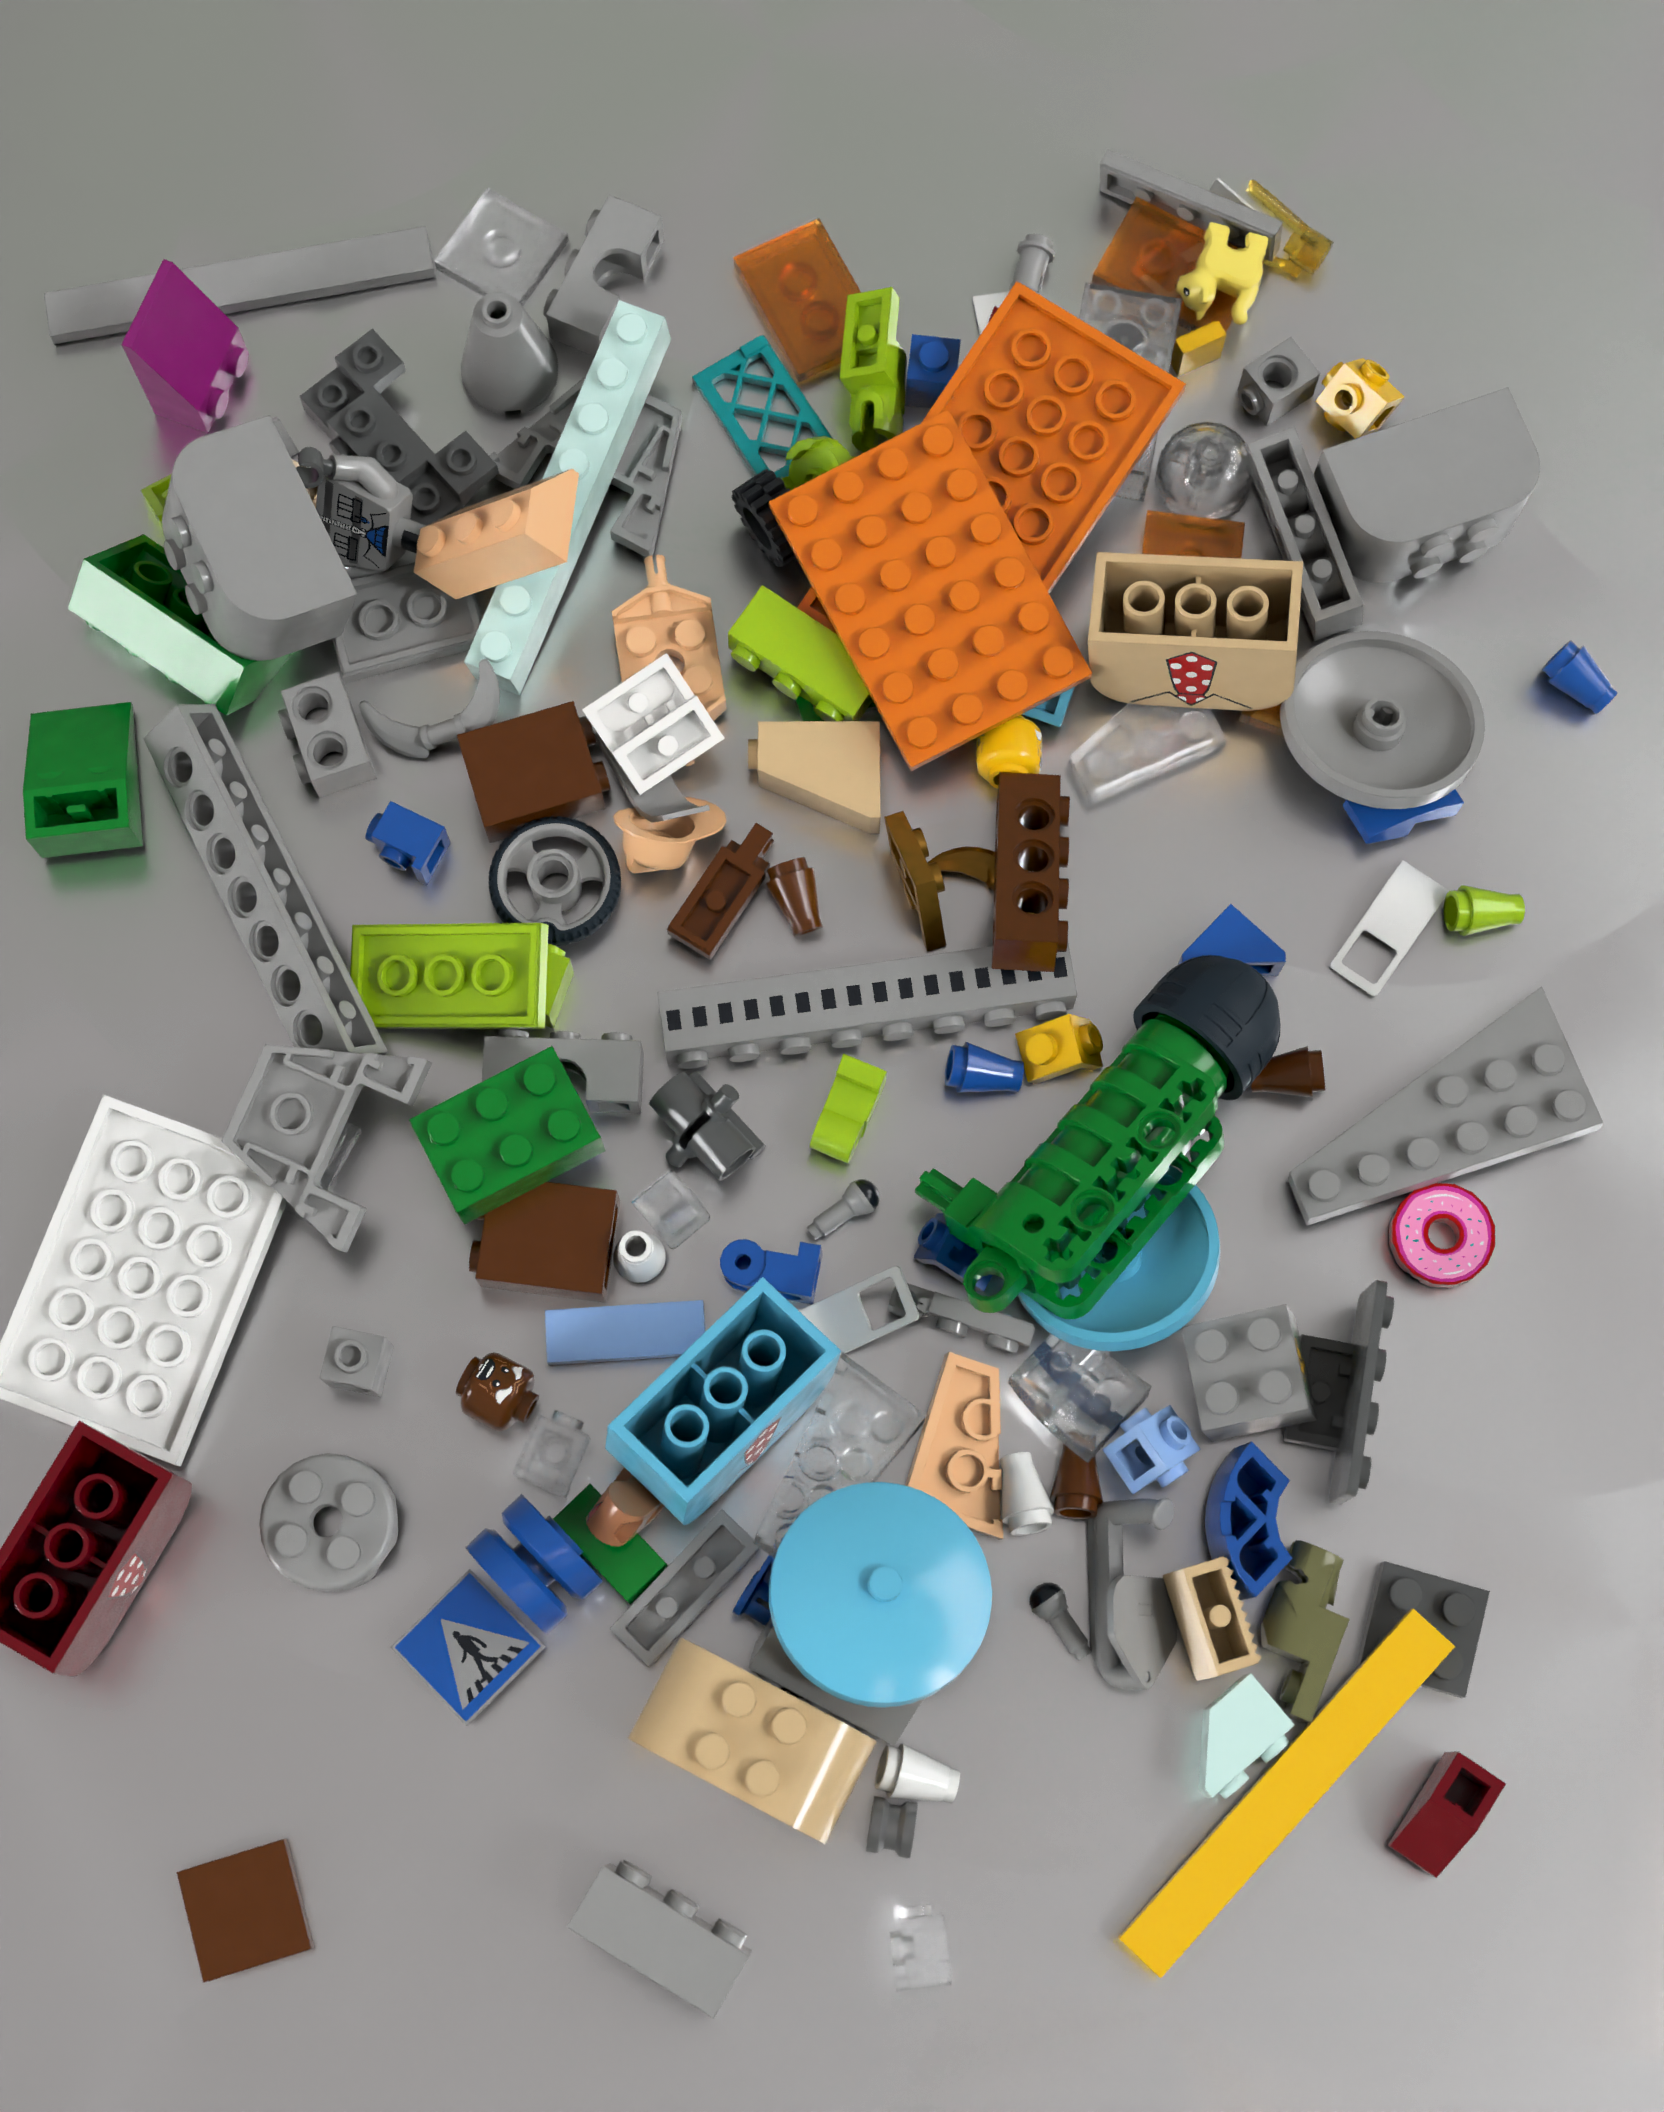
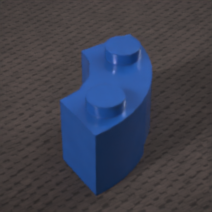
(1243, 1519)

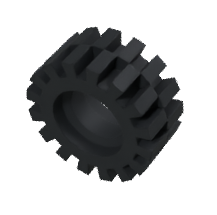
(753, 505)

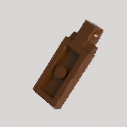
(722, 893)

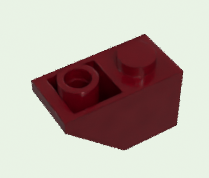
(1446, 1812)

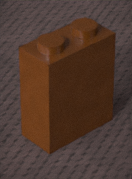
(533, 769)
(549, 1242)

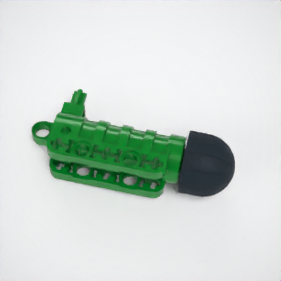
(1196, 1041)

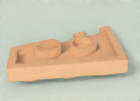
(960, 1444)

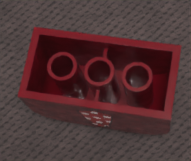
(85, 1549)

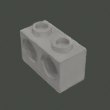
(333, 733)

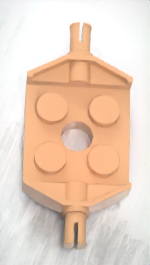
(673, 623)

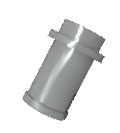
(1035, 255)

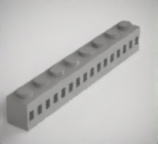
(856, 1003)

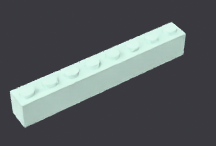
(592, 447)

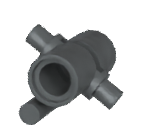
(705, 1124)

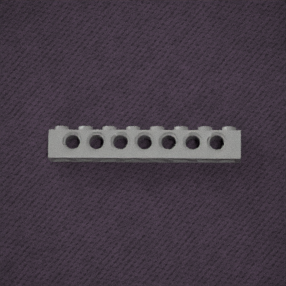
(260, 883)

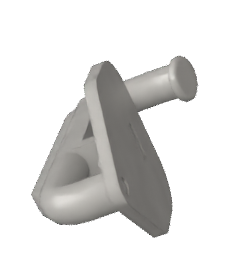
(1128, 1613)

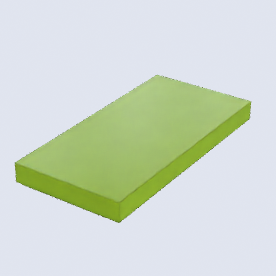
(452, 975)

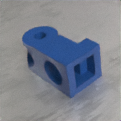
(791, 1275)

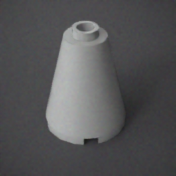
(507, 357)

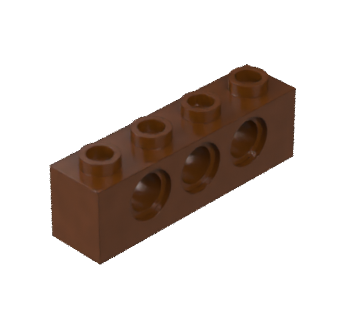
(1029, 841)

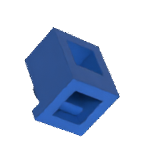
(408, 841)

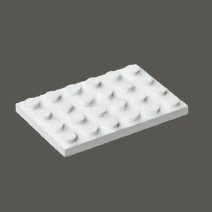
(139, 1281)

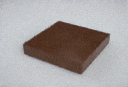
(245, 1910)

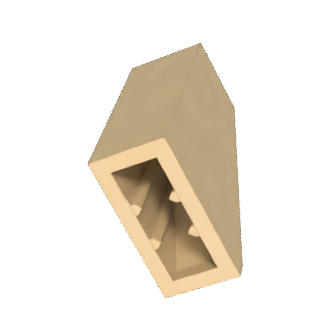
(822, 767)

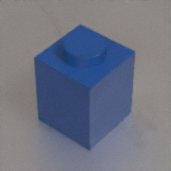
(930, 368)

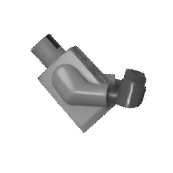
(361, 510)

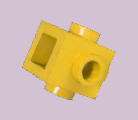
(1358, 397)

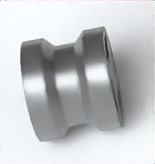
(891, 1827)

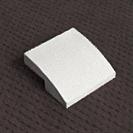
(653, 724)

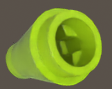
(1479, 910)

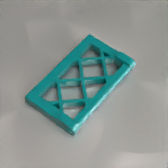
(725, 411)

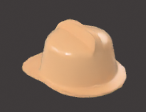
(667, 842)

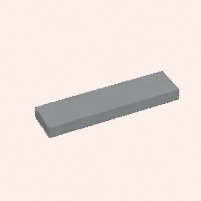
(1128, 178)

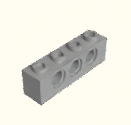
(1305, 533)

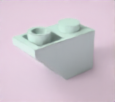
(1236, 1732)

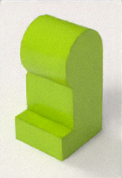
(848, 1108)

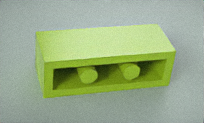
(799, 656)

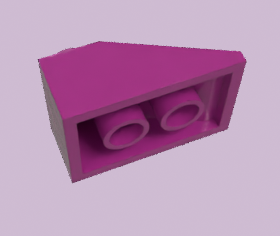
(184, 350)

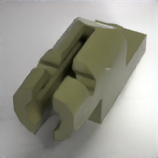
(1303, 1628)

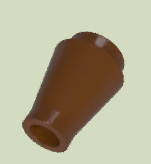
(796, 894)
(1292, 1073)
(1076, 1487)

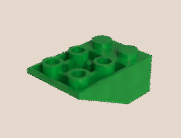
(82, 781)

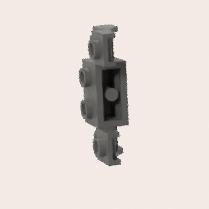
(363, 423)

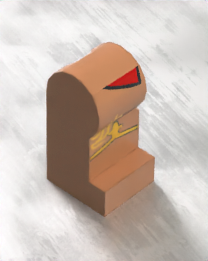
(622, 1511)

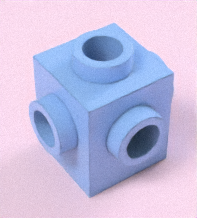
(1152, 1449)

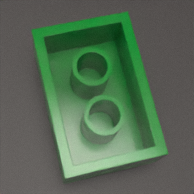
(507, 1135)

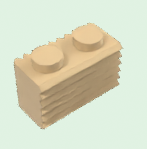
(1211, 1618)

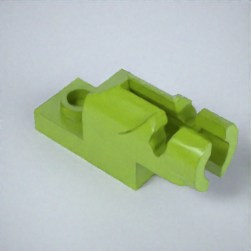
(873, 367)

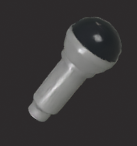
(859, 1199)
(1050, 1604)

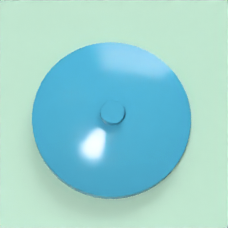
(1155, 1291)
(880, 1594)

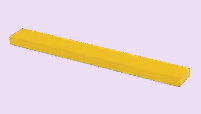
(1286, 1792)

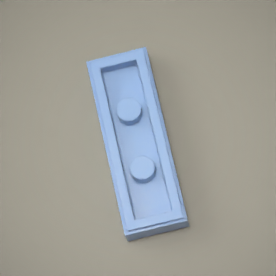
(622, 1332)

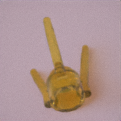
(1305, 246)

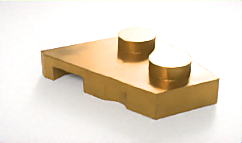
(920, 879)

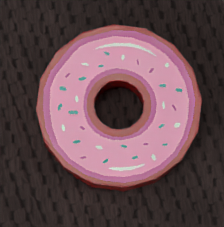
(1463, 1213)

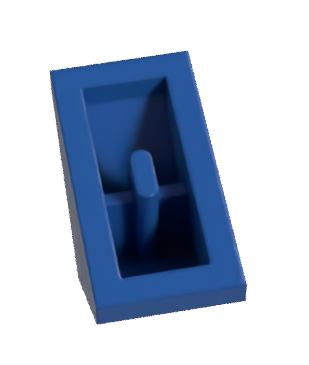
(1238, 938)

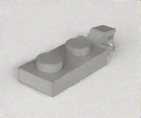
(958, 1316)

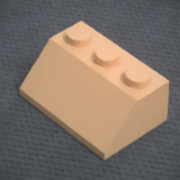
(499, 537)

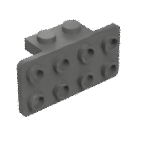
(1342, 1389)

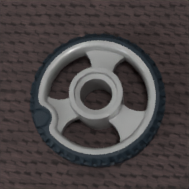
(597, 863)

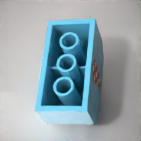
(723, 1402)

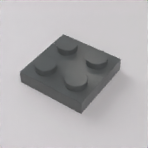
(1447, 1605)

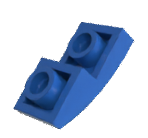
(1389, 824)

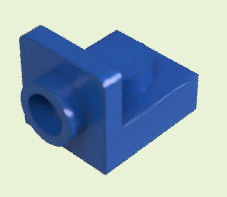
(946, 1251)

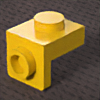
(1059, 1047)

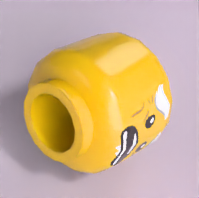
(1009, 748)

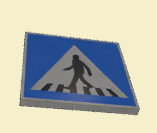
(468, 1647)

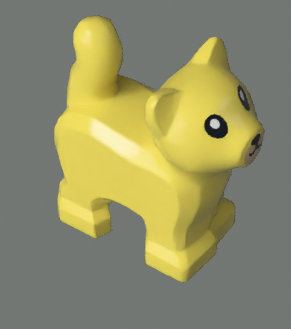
(1224, 269)

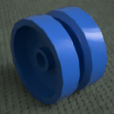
(534, 1564)

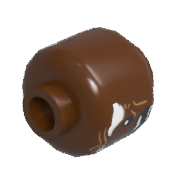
(497, 1391)

